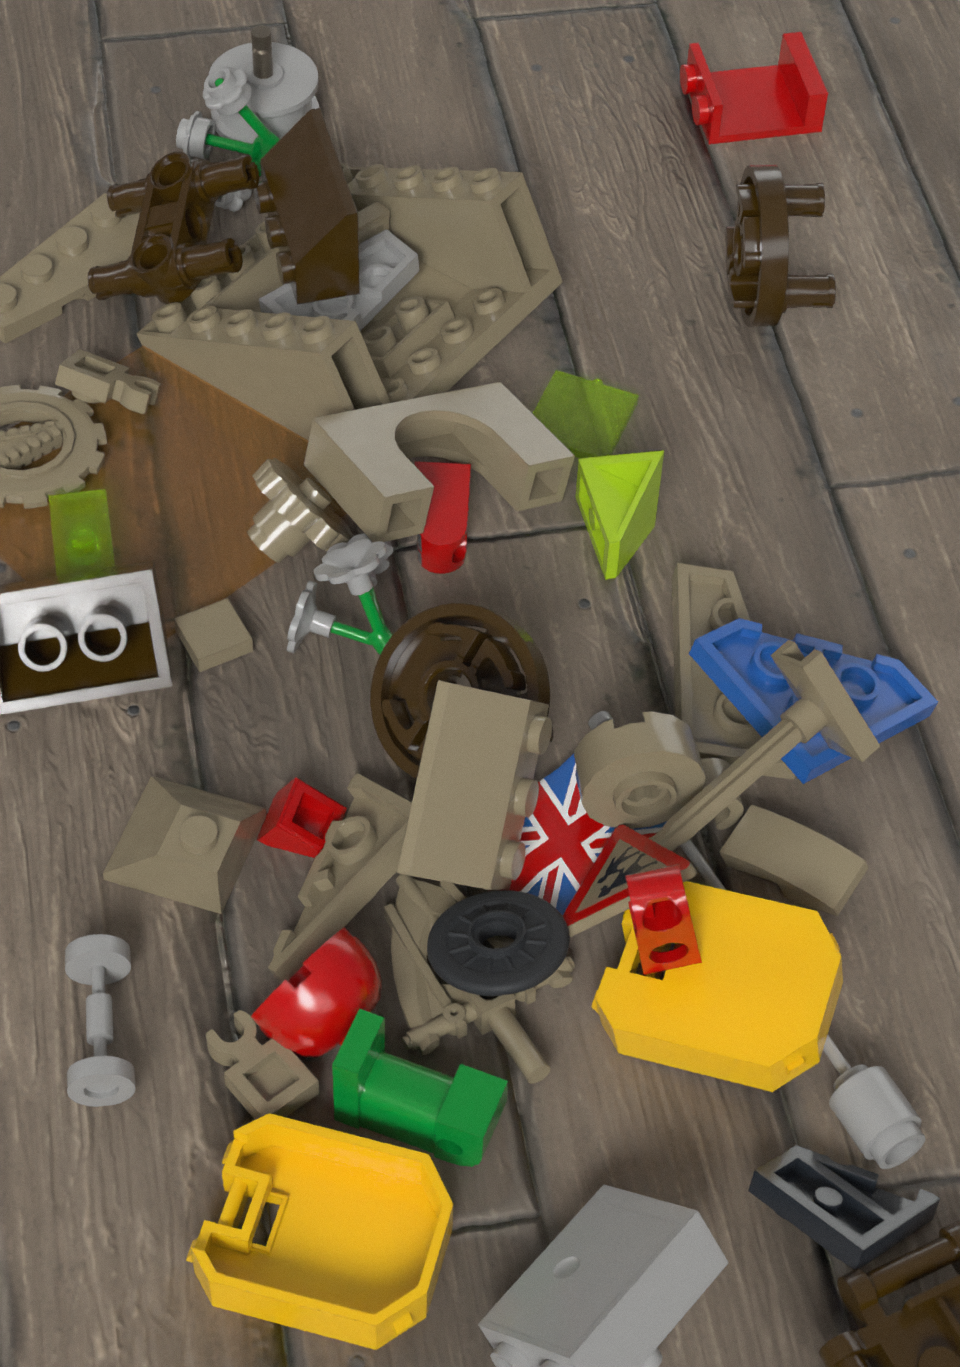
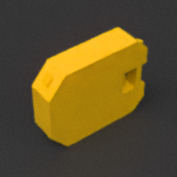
(743, 1014)
(351, 1238)

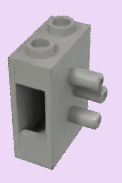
(606, 1286)

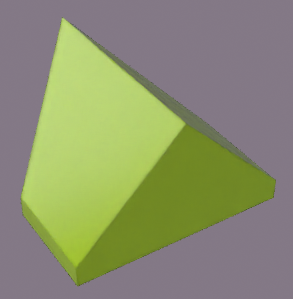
(618, 504)

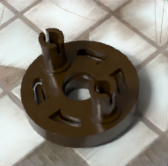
(760, 248)
(421, 656)

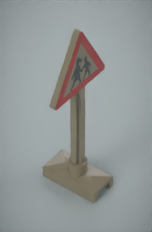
(820, 708)

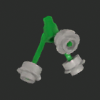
(228, 94)

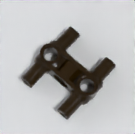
(174, 228)

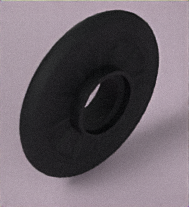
(466, 964)

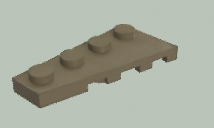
(59, 268)
(701, 603)

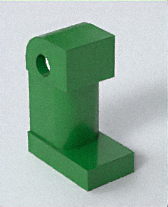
(412, 1101)

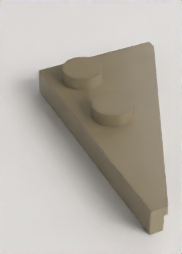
(347, 873)

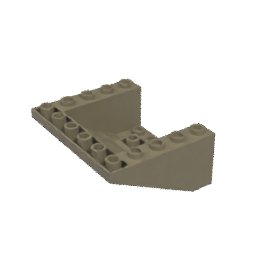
(477, 280)

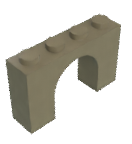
(366, 453)

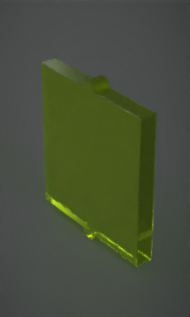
(585, 414)

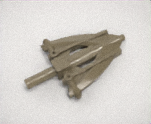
(440, 1008)

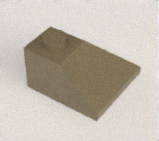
(185, 844)

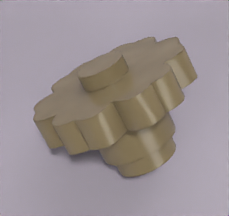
(294, 514)

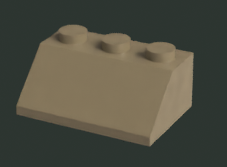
(475, 788)

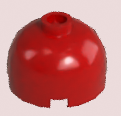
(322, 998)

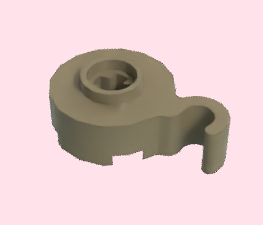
(645, 773)

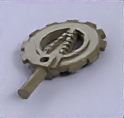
(56, 422)

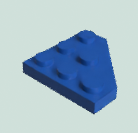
(742, 668)

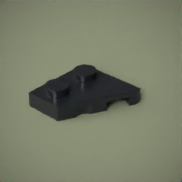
(839, 1205)

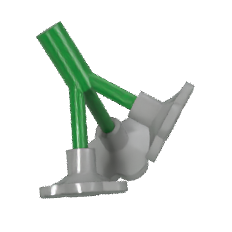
(357, 566)

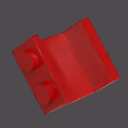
(757, 100)

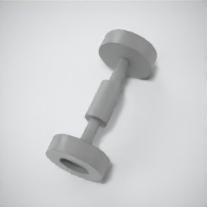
(100, 1078)

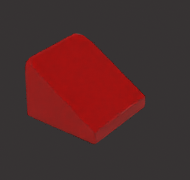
(299, 819)

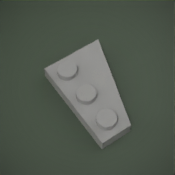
(384, 270)

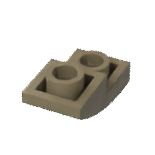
(798, 859)

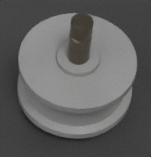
(280, 83)

